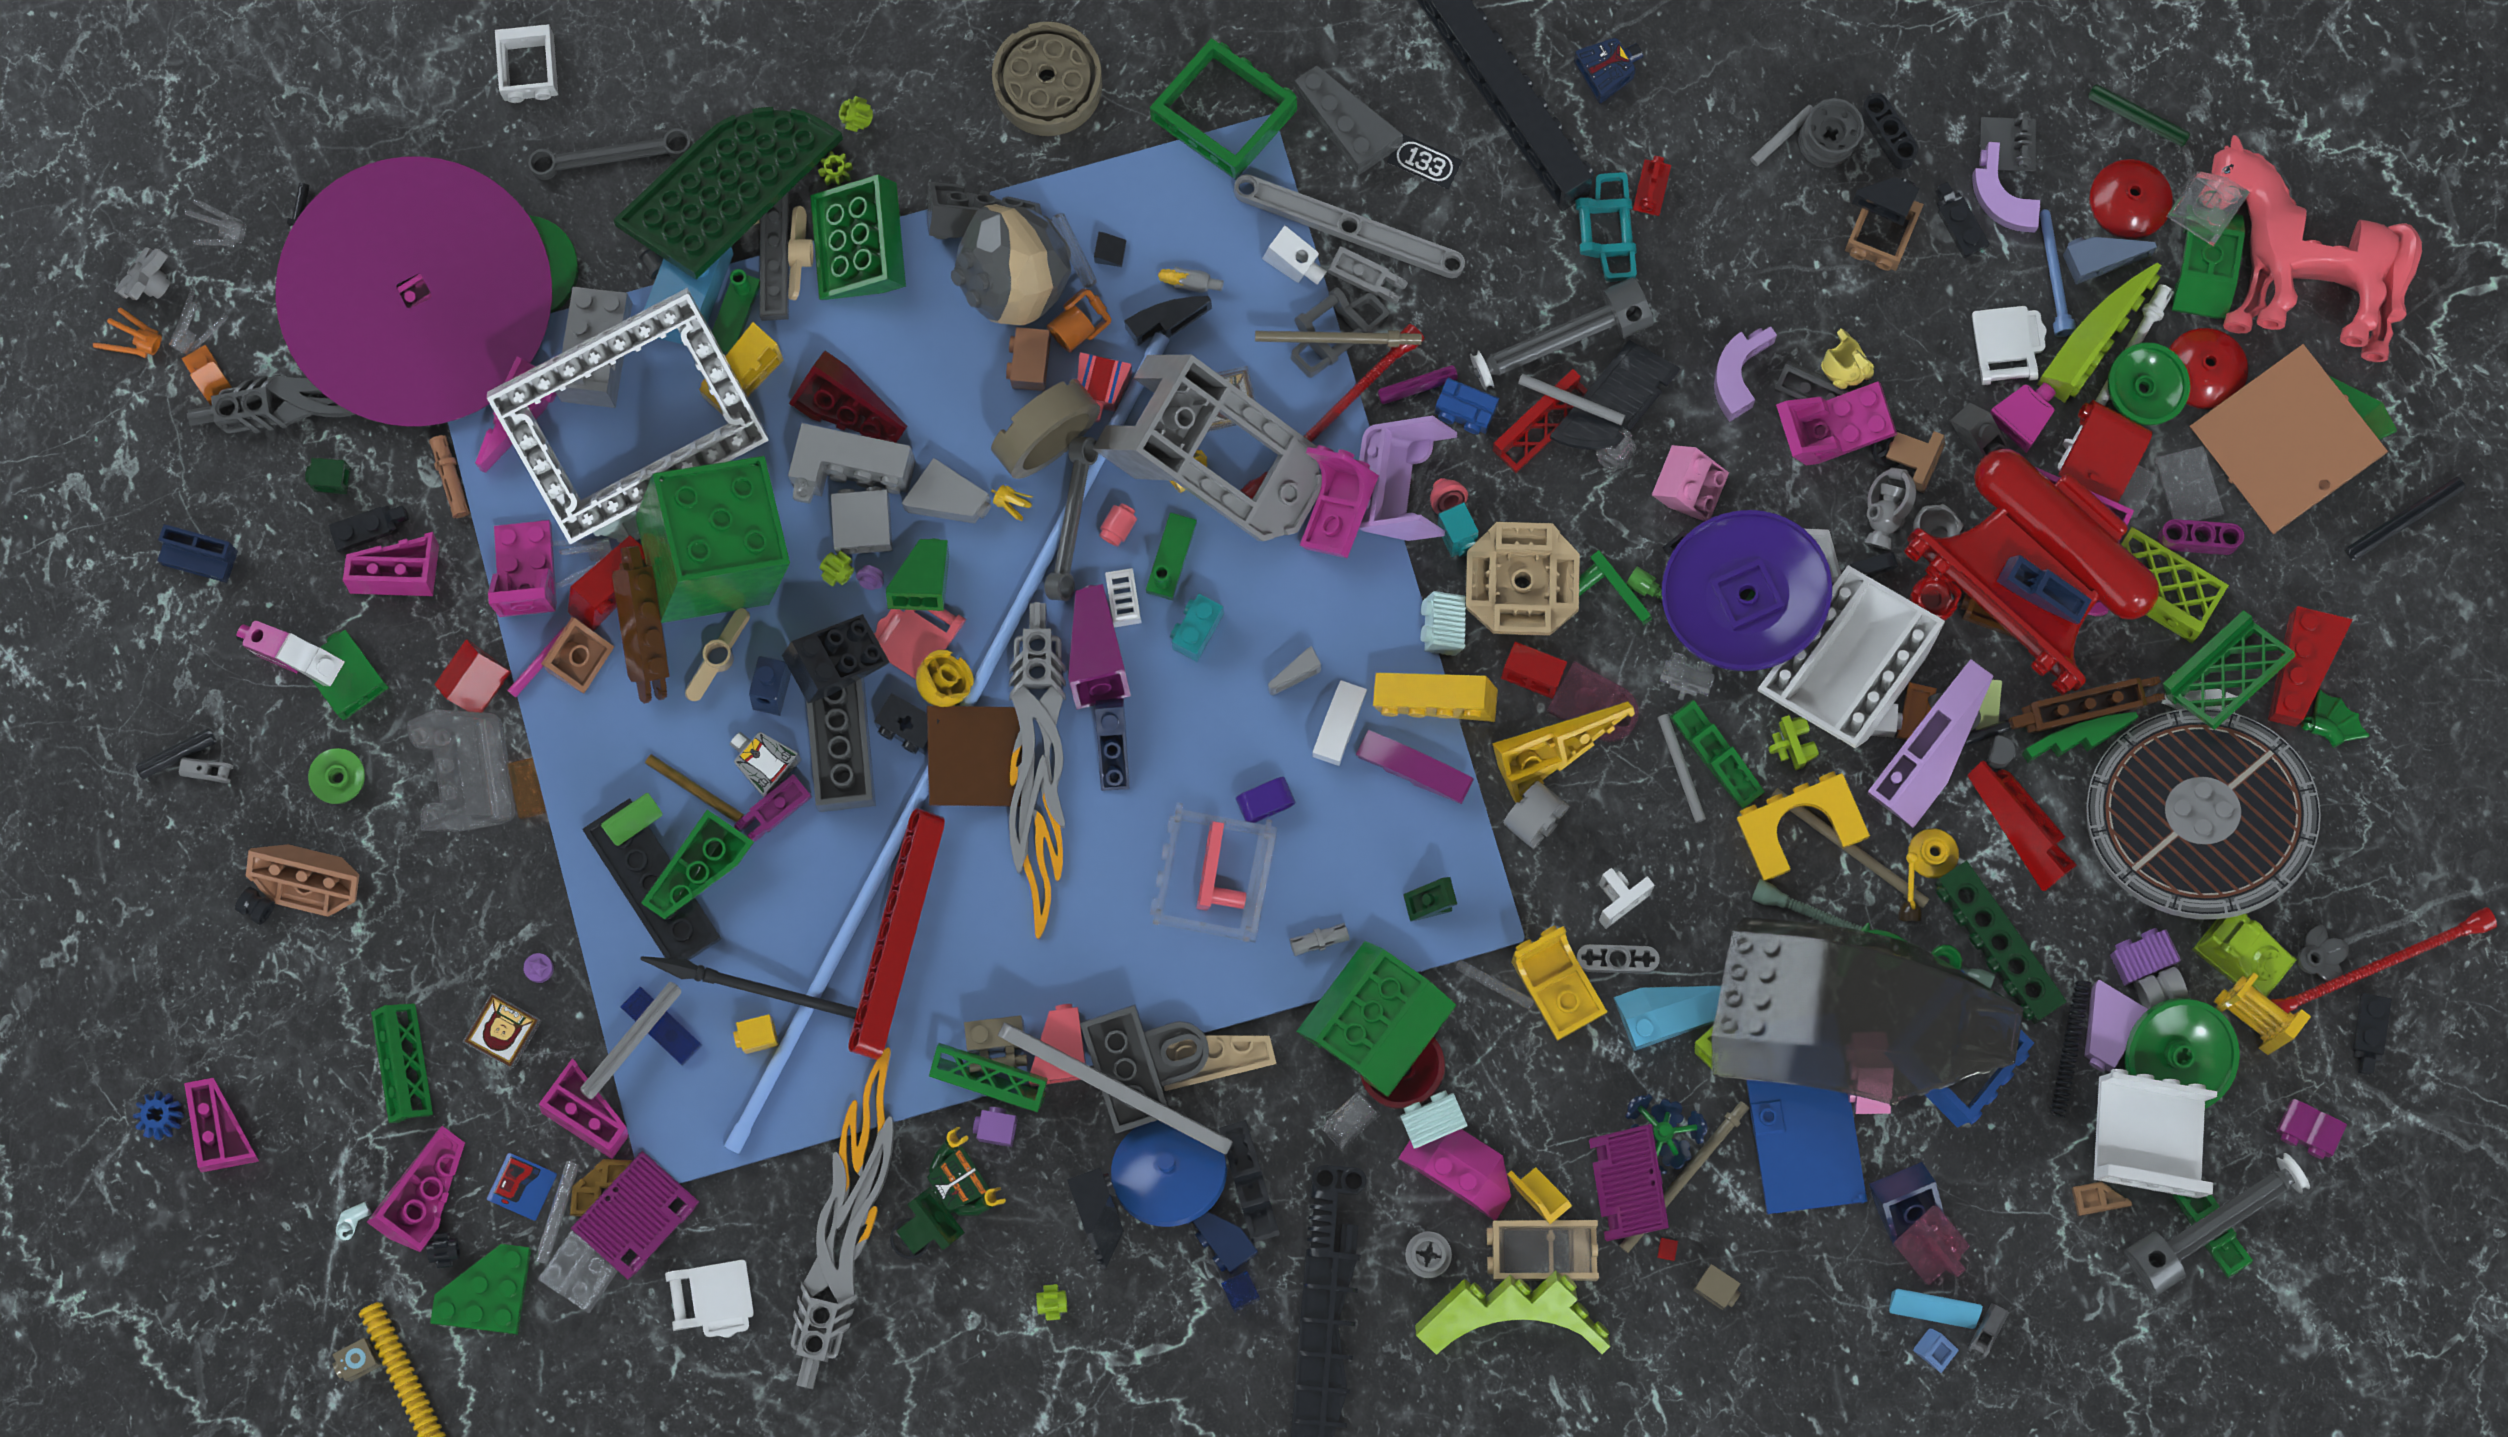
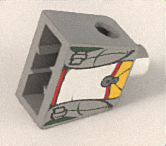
(764, 761)

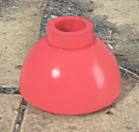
(1447, 495)

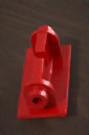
(1652, 186)

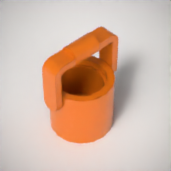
(1073, 326)

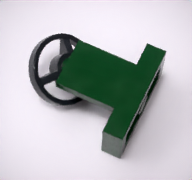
(930, 1223)

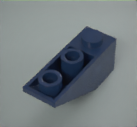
(1112, 744)
(1226, 1240)

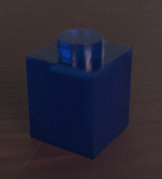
(1240, 1291)

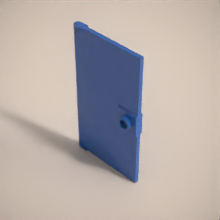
(1805, 1147)

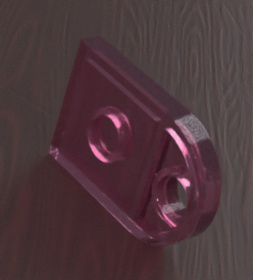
(1589, 692)

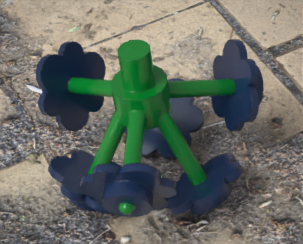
(1667, 1116)

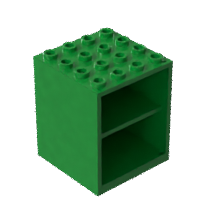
(712, 538)

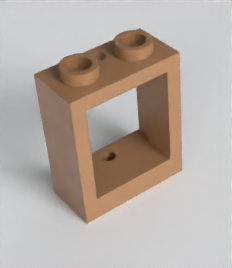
(1881, 259)

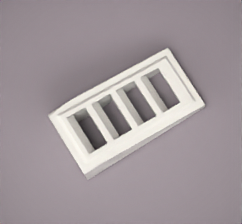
(1125, 618)

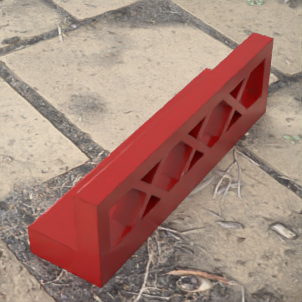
(1531, 420)

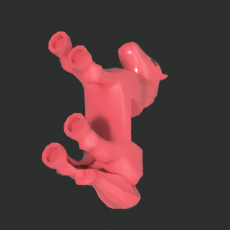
(2375, 265)

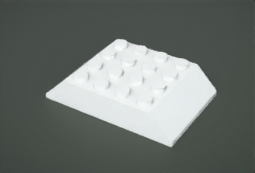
(1857, 659)

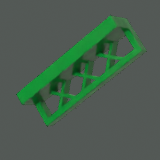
(392, 1064)
(988, 1084)

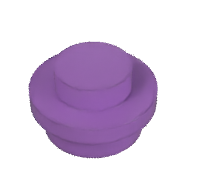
(870, 577)

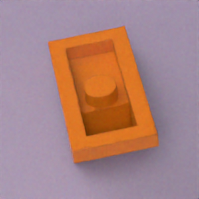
(206, 372)

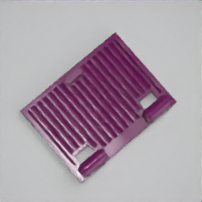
(1627, 1182)
(634, 1214)

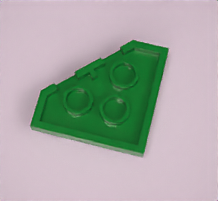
(487, 1293)

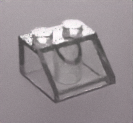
(2208, 205)

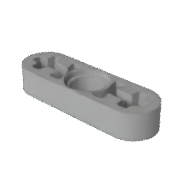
(1638, 965)

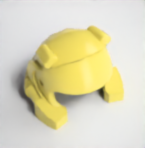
(1847, 363)

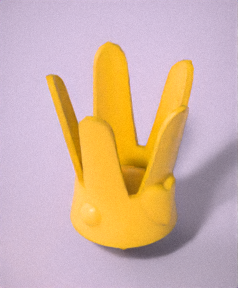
(1007, 494)

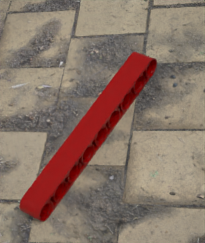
(896, 934)

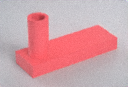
(1207, 892)

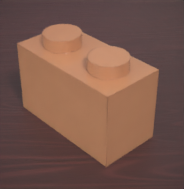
(1029, 359)

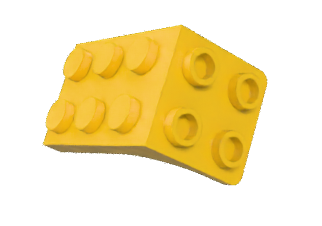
(1557, 982)

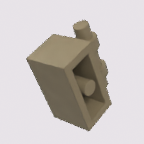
(984, 1039)

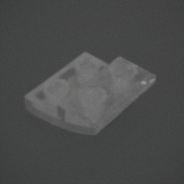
(578, 1272)

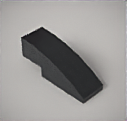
(1166, 317)

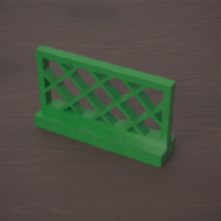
(2216, 651)

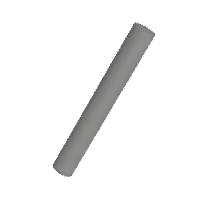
(1781, 136)

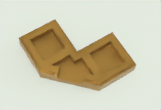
(590, 1188)

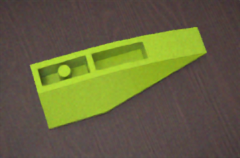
(2093, 336)

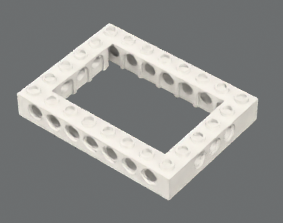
(582, 517)

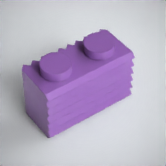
(2145, 956)

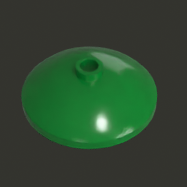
(2161, 374)

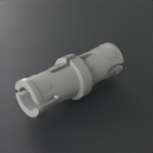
(1319, 939)

